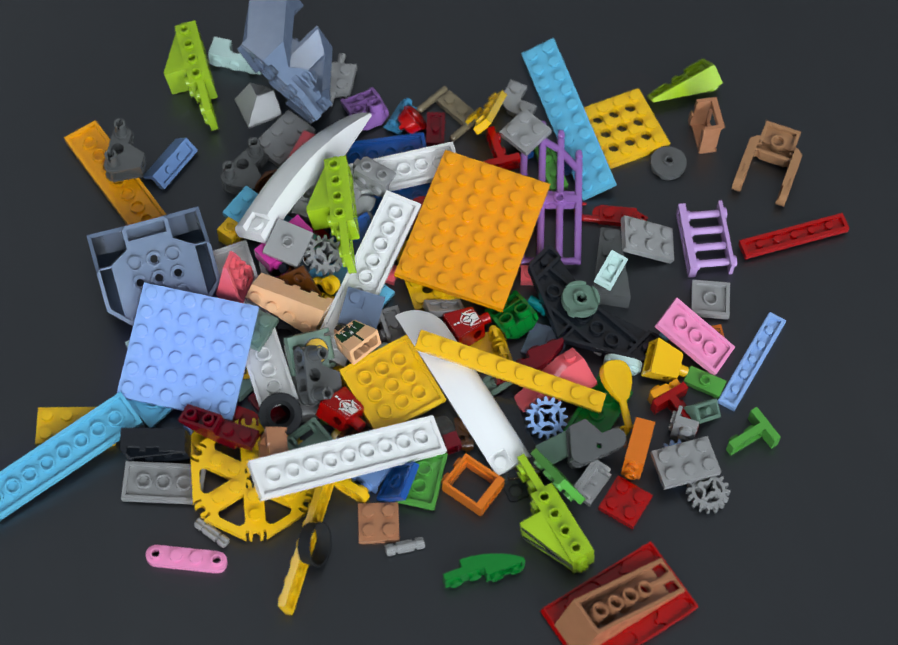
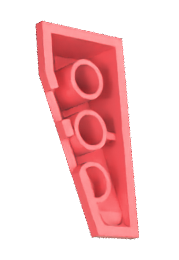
(235, 279)
(567, 366)

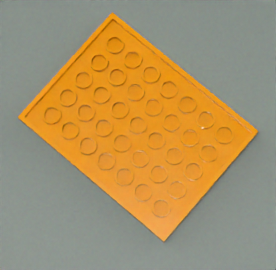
(472, 231)

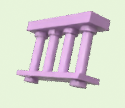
(690, 247)

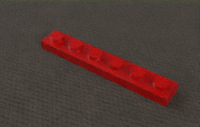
(793, 236)

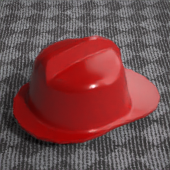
(411, 120)

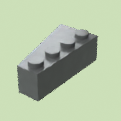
(620, 293)

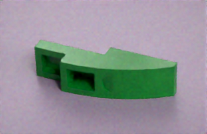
(491, 565)

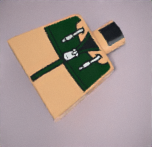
(356, 340)

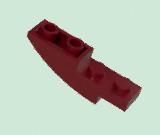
(540, 356)
(218, 429)

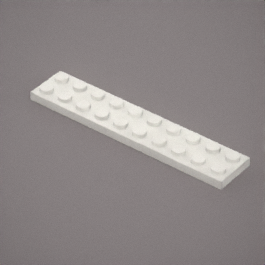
(411, 168)
(374, 257)
(268, 367)
(345, 457)

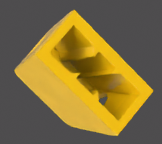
(663, 362)

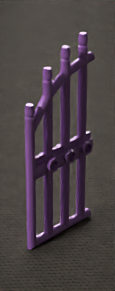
(559, 199)

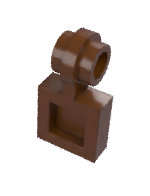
(467, 442)

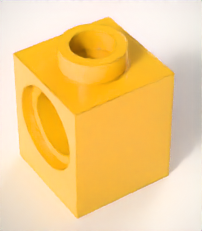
(227, 233)

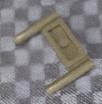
(453, 106)

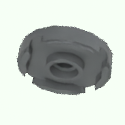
(668, 170)

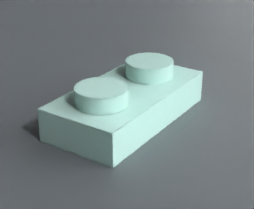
(610, 270)

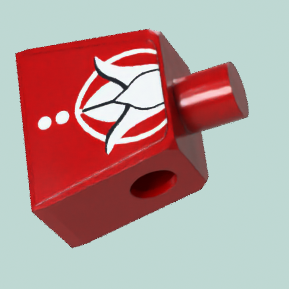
(467, 325)
(342, 411)

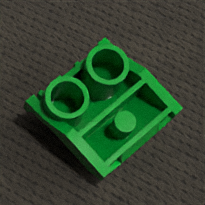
(516, 318)

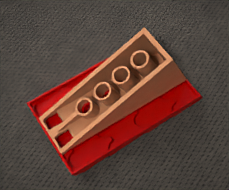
(622, 603)

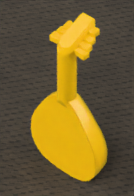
(618, 382)

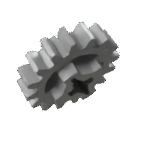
(324, 255)
(717, 495)

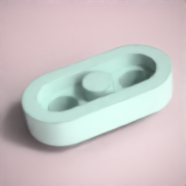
(634, 364)

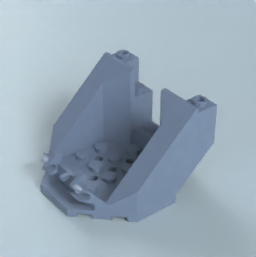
(292, 66)
(125, 253)

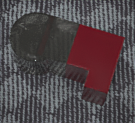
(448, 434)

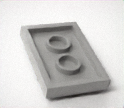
(283, 136)
(647, 239)
(685, 462)

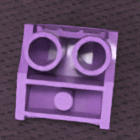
(367, 102)

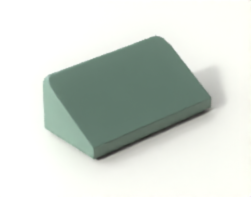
(704, 410)
(554, 448)

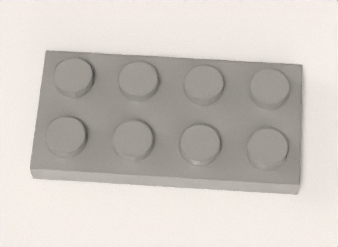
(159, 482)

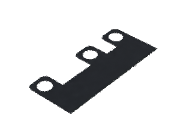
(511, 410)

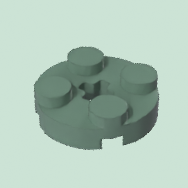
(573, 306)

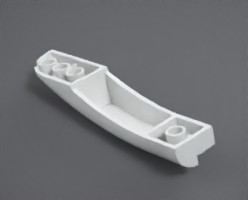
(468, 397)

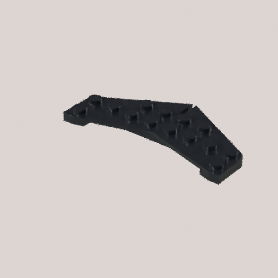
(596, 333)

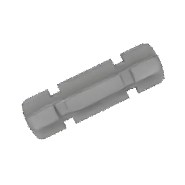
(211, 532)
(405, 546)

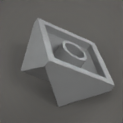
(258, 104)

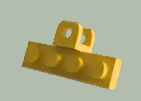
(485, 116)

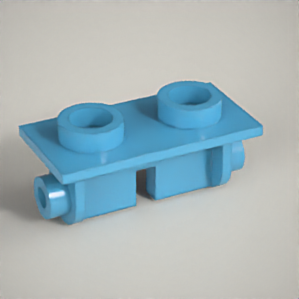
(393, 123)

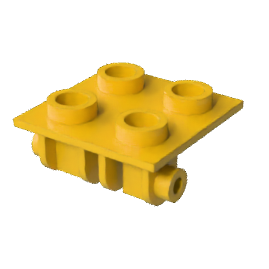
(494, 343)

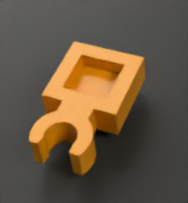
(658, 390)

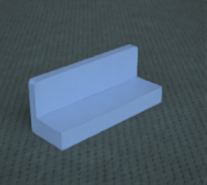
(171, 162)

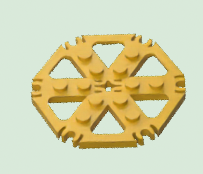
(236, 489)

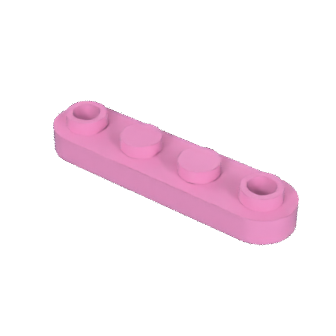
(186, 559)

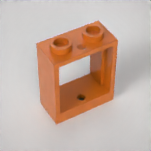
(637, 448)
(487, 498)

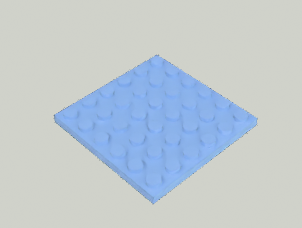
(188, 350)

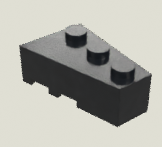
(155, 444)

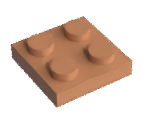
(378, 523)

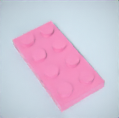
(694, 336)

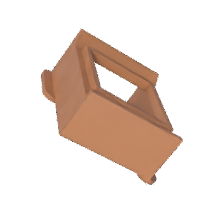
(705, 134)
(273, 441)

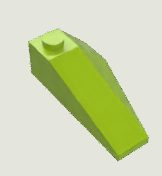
(697, 79)

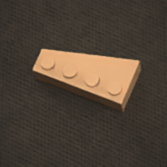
(289, 303)

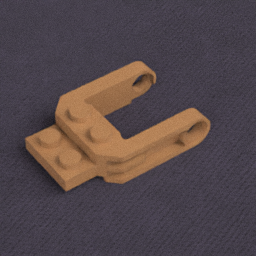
(775, 146)

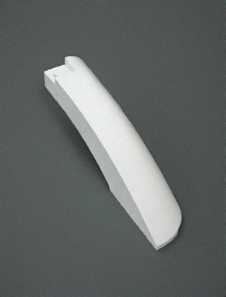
(297, 176)

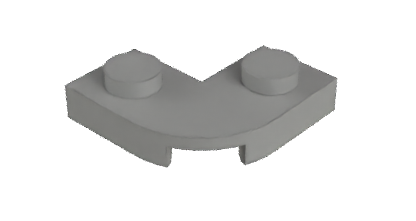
(513, 102)

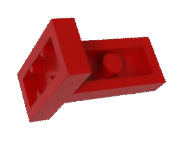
(499, 154)
(671, 400)

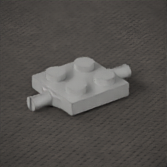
(342, 78)

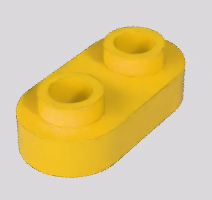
(355, 491)

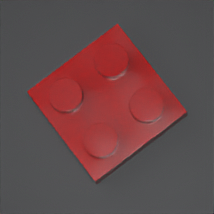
(625, 502)

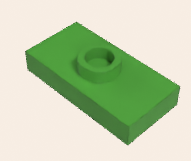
(705, 382)

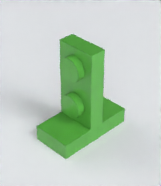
(760, 428)

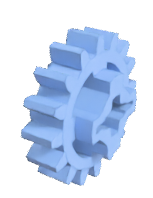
(539, 412)

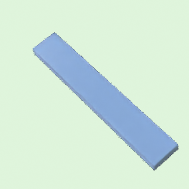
(751, 361)

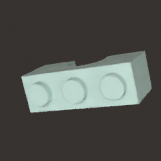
(221, 55)

